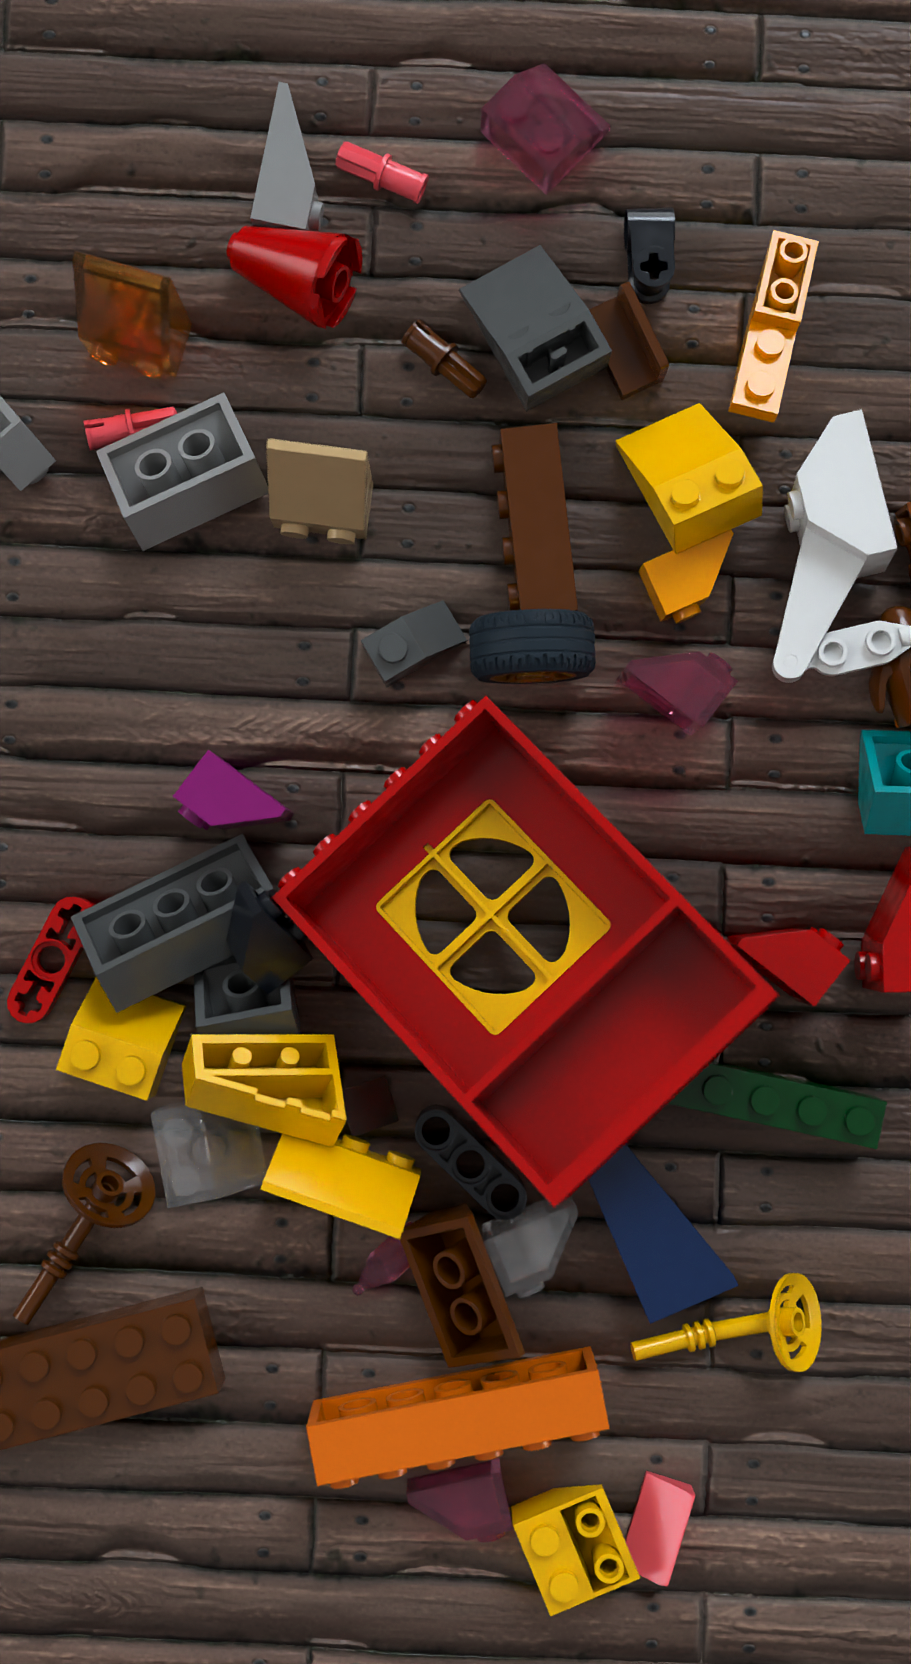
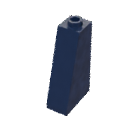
(658, 1244)

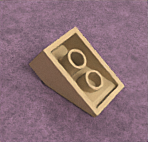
(319, 490)

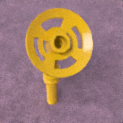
(778, 1322)

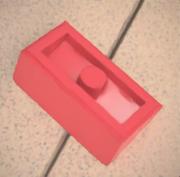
(659, 1526)

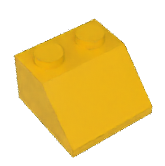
(121, 1048)

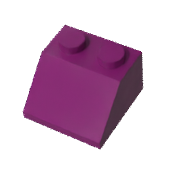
(225, 798)

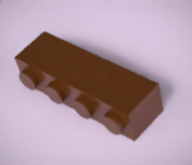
(536, 518)

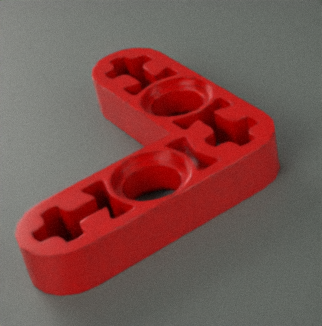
(24, 985)

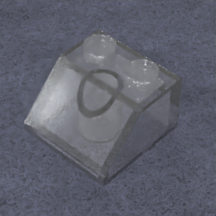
(205, 1154)
(529, 1246)

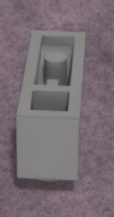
(285, 184)

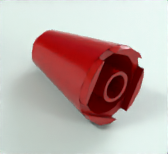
(299, 269)

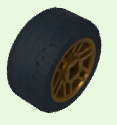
(532, 646)

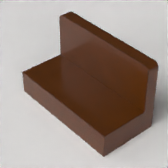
(636, 353)

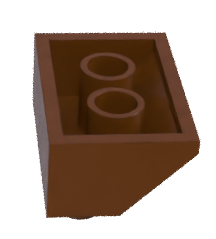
(460, 1288)

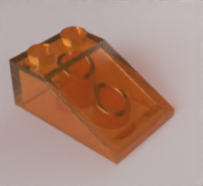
(129, 316)

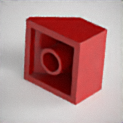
(794, 959)

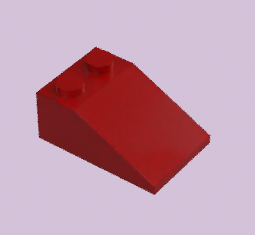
(886, 945)

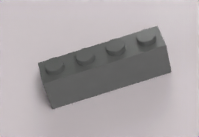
(168, 923)

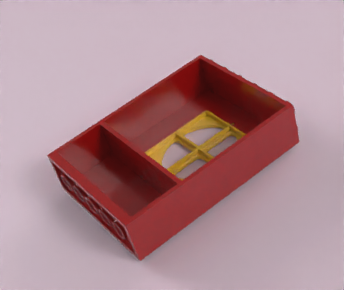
(600, 1032)

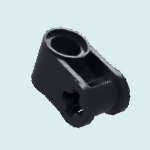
(650, 247)

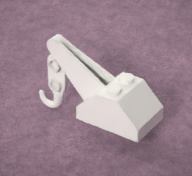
(842, 537)

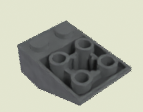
(536, 327)

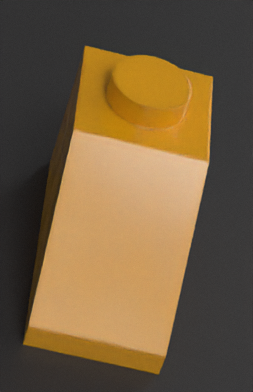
(684, 579)

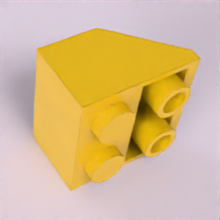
(573, 1545)

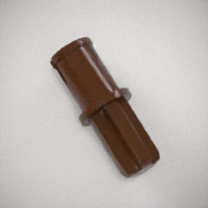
(443, 358)

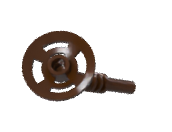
(99, 1199)

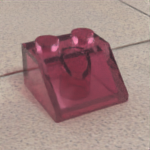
(541, 125)
(681, 686)

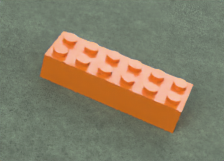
(456, 1417)

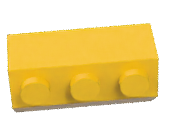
(345, 1181)

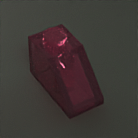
(465, 1500)

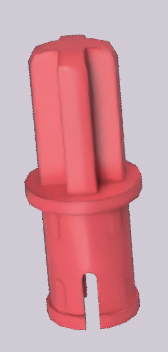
(381, 171)
(111, 429)

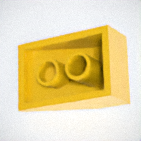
(692, 476)

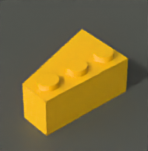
(268, 1082)

